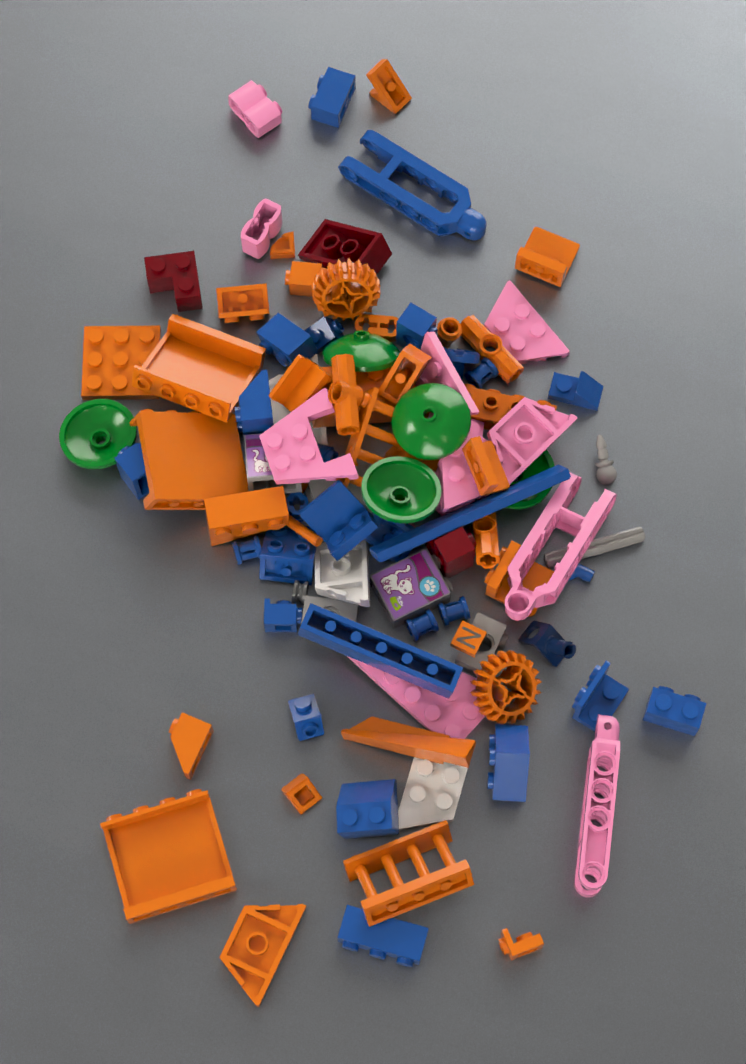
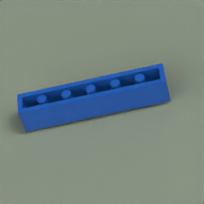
(380, 651)

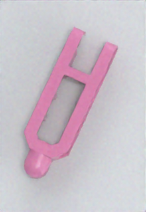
(520, 600)
(595, 841)

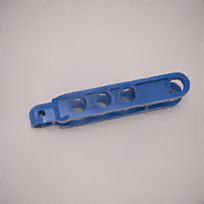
(460, 219)

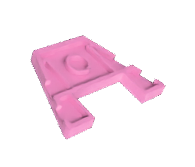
(294, 450)

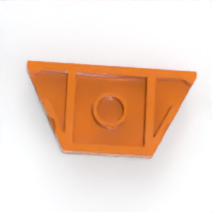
(259, 945)

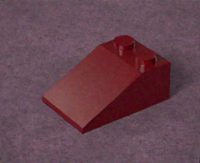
(344, 241)

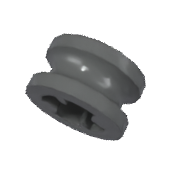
(300, 591)

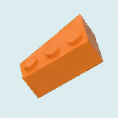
(245, 514)

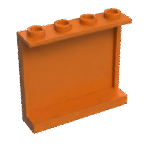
(200, 368)
(189, 458)
(168, 855)

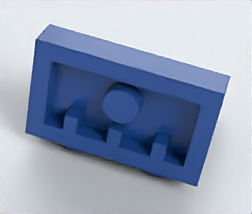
(339, 519)
(287, 557)
(600, 697)

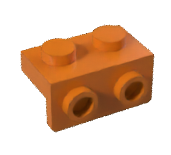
(242, 301)

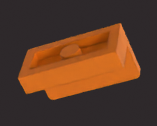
(299, 383)
(485, 466)

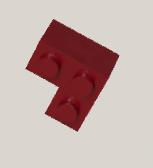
(175, 273)
(454, 551)

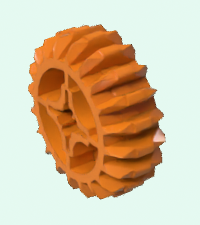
(333, 282)
(494, 696)

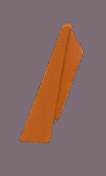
(411, 741)

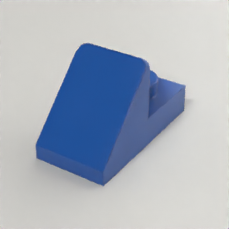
(576, 391)

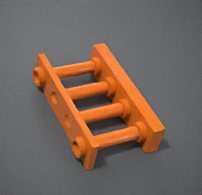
(367, 405)
(413, 893)

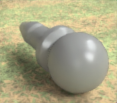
(606, 472)

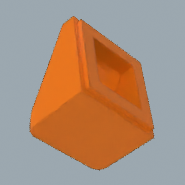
(301, 793)

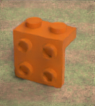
(497, 581)

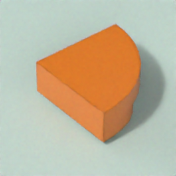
(283, 247)

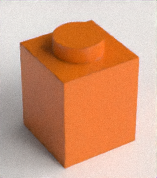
(301, 277)

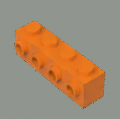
(494, 404)

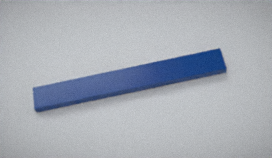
(469, 513)

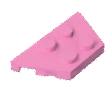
(522, 328)
(442, 371)
(526, 434)
(457, 480)

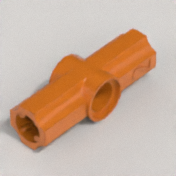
(480, 337)
(345, 394)
(487, 541)

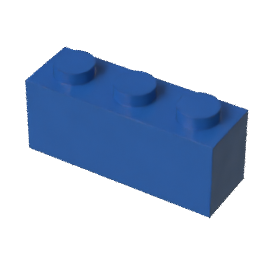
(388, 938)

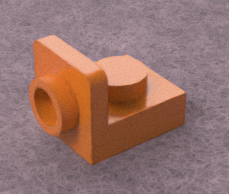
(525, 944)

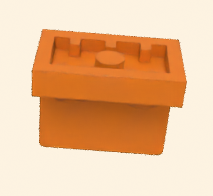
(547, 256)

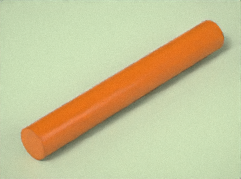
(305, 532)

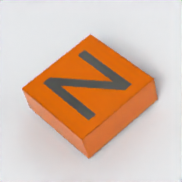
(468, 639)

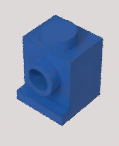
(281, 616)

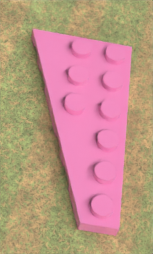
(434, 712)

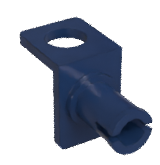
(548, 642)

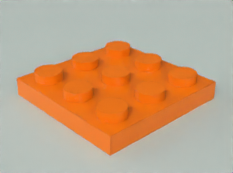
(111, 357)

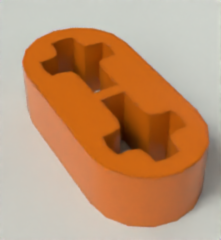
(378, 325)

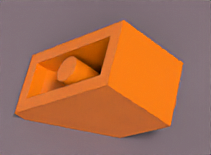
(404, 373)
(190, 740)

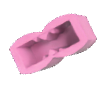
(255, 109)
(261, 228)

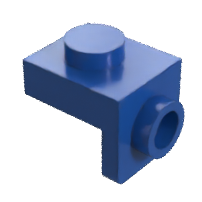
(324, 332)
(306, 717)

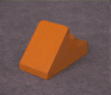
(388, 87)

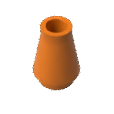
(448, 331)

